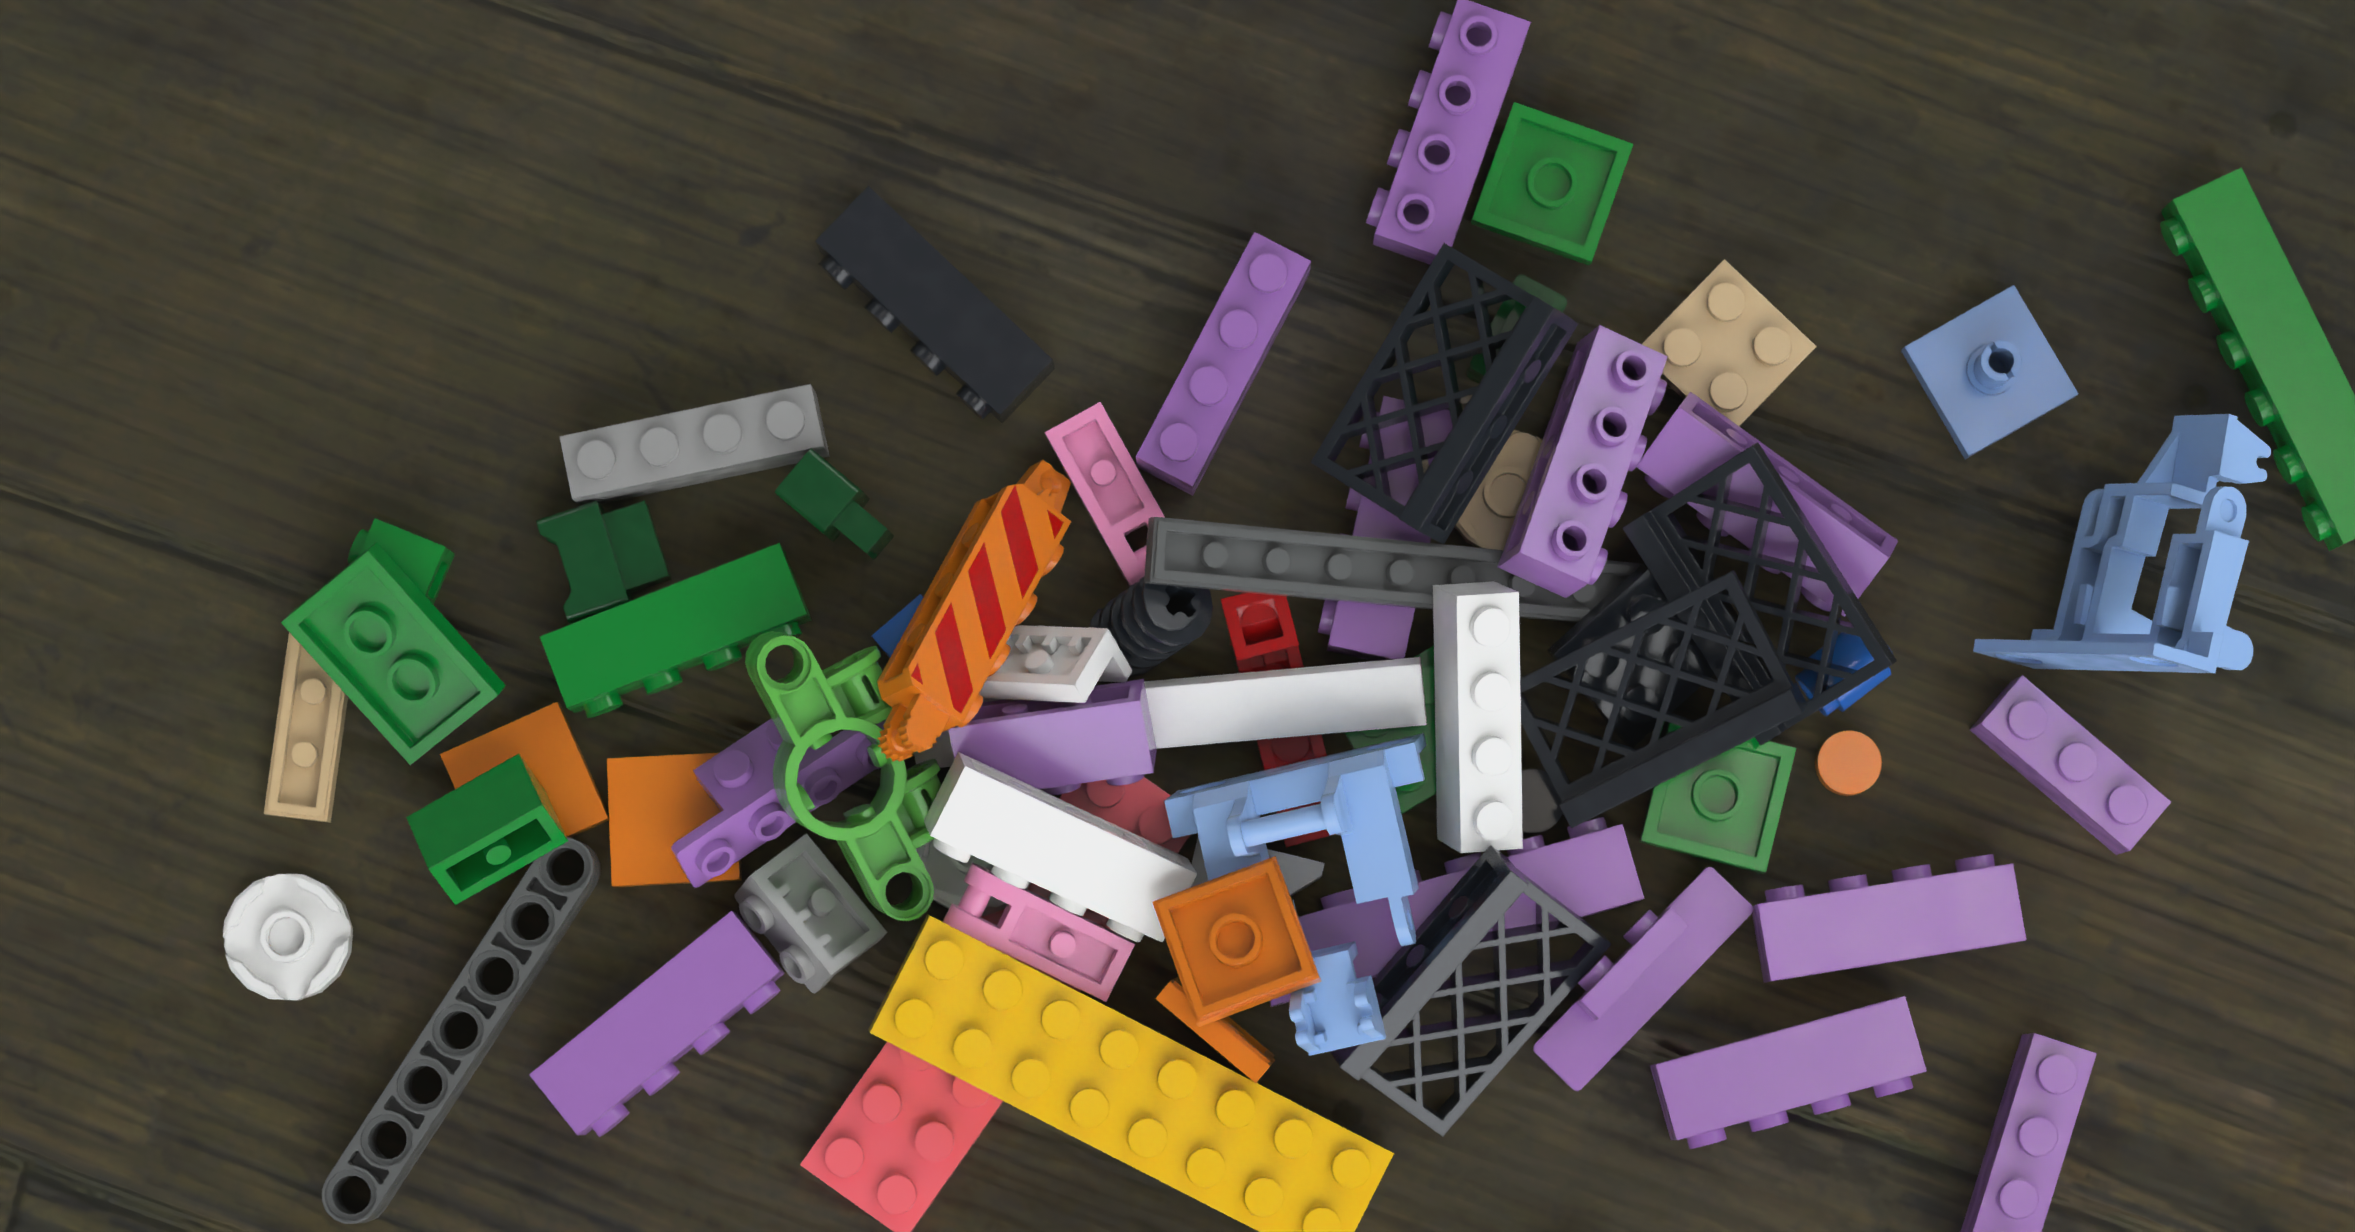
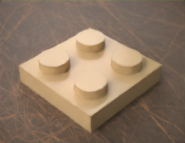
(1728, 345)

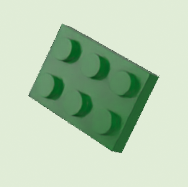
(393, 653)

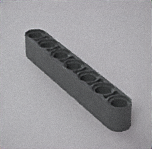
(436, 1051)

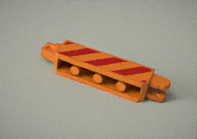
(972, 610)

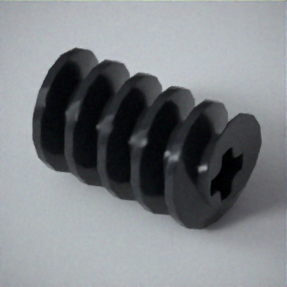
(1155, 621)

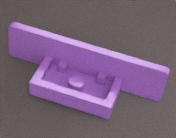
(744, 791)
(1642, 979)

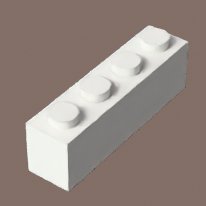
(1477, 716)
(1055, 847)

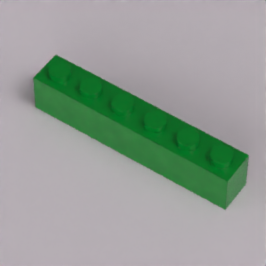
(2274, 343)

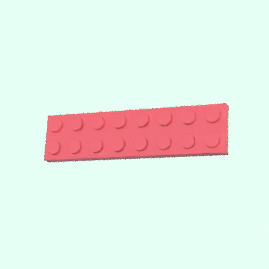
(915, 1122)

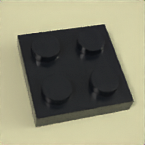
(1627, 602)

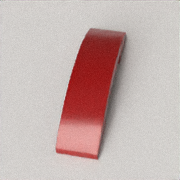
(1264, 641)

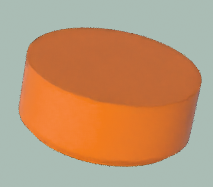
(1848, 763)

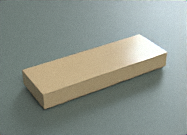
(305, 740)

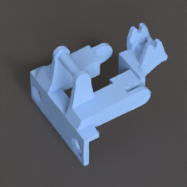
(2200, 575)
(1355, 803)

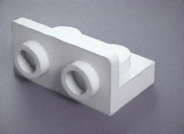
(1057, 664)

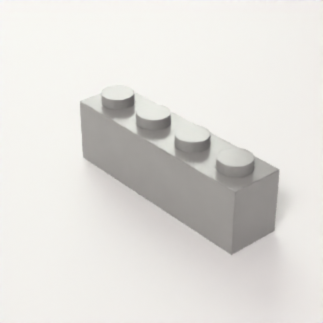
(693, 446)

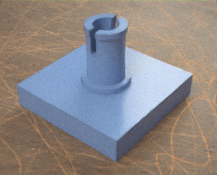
(1989, 372)

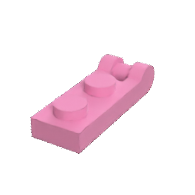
(1106, 483)
(1041, 934)

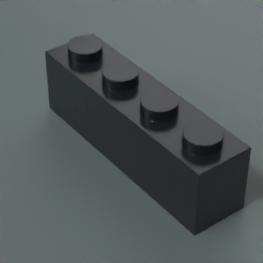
(934, 305)

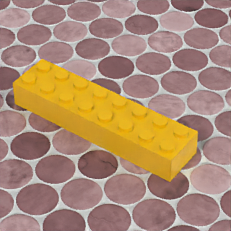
(1125, 1088)

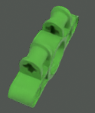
(806, 709)

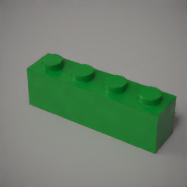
(675, 630)

